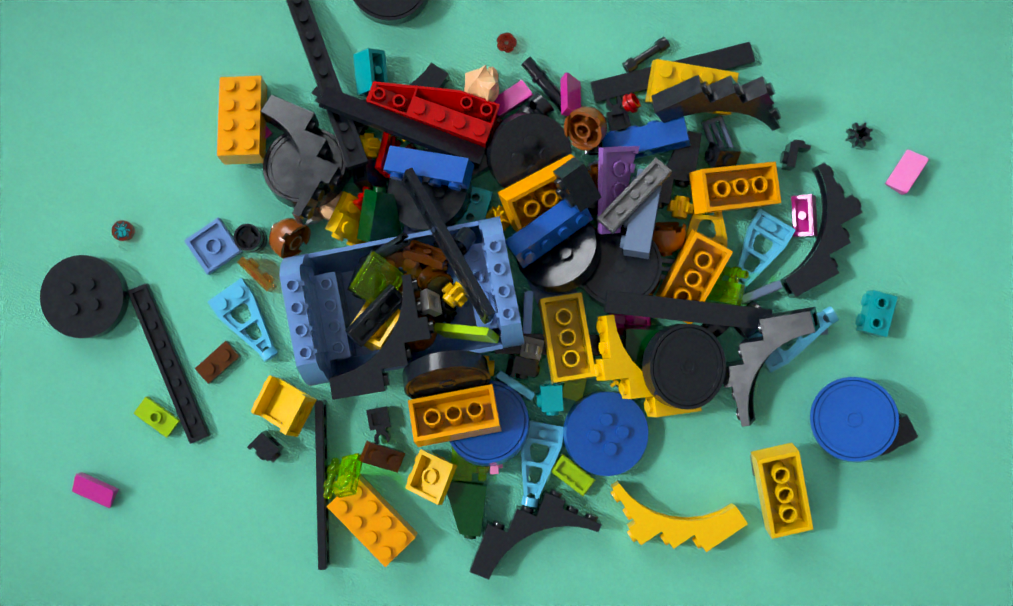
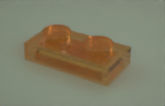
(251, 267)

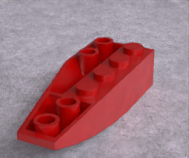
(440, 108)

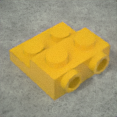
(345, 220)
(431, 476)

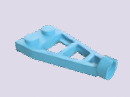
(773, 230)
(229, 300)
(782, 357)
(542, 434)

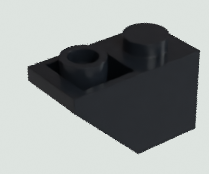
(368, 176)

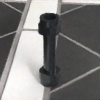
(632, 63)

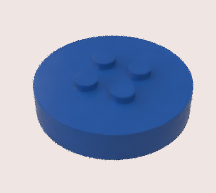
(854, 419)
(605, 433)
(499, 446)

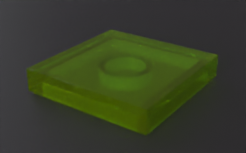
(375, 277)

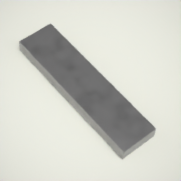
(634, 195)

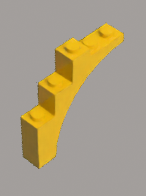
(619, 365)
(707, 529)

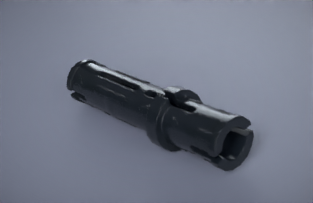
(539, 76)
(389, 248)

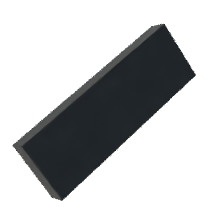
(375, 315)

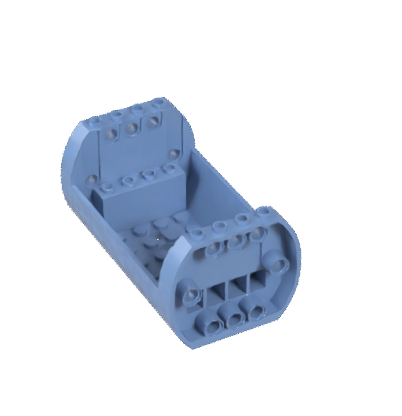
(323, 308)

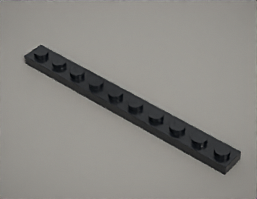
(326, 77)

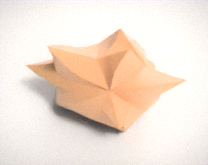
(482, 83)

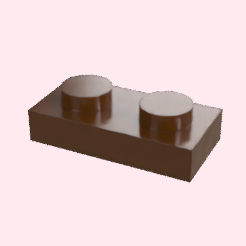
(425, 254)
(217, 362)
(382, 456)

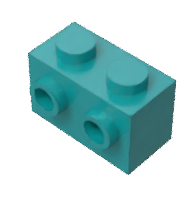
(369, 67)
(478, 205)
(876, 313)
(550, 398)

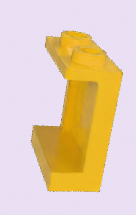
(283, 405)

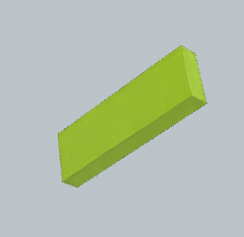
(466, 332)

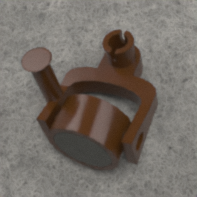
(432, 279)

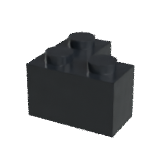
(575, 185)

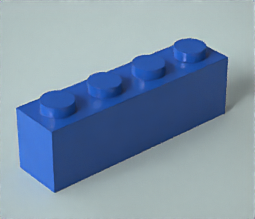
(652, 138)
(430, 167)
(546, 232)

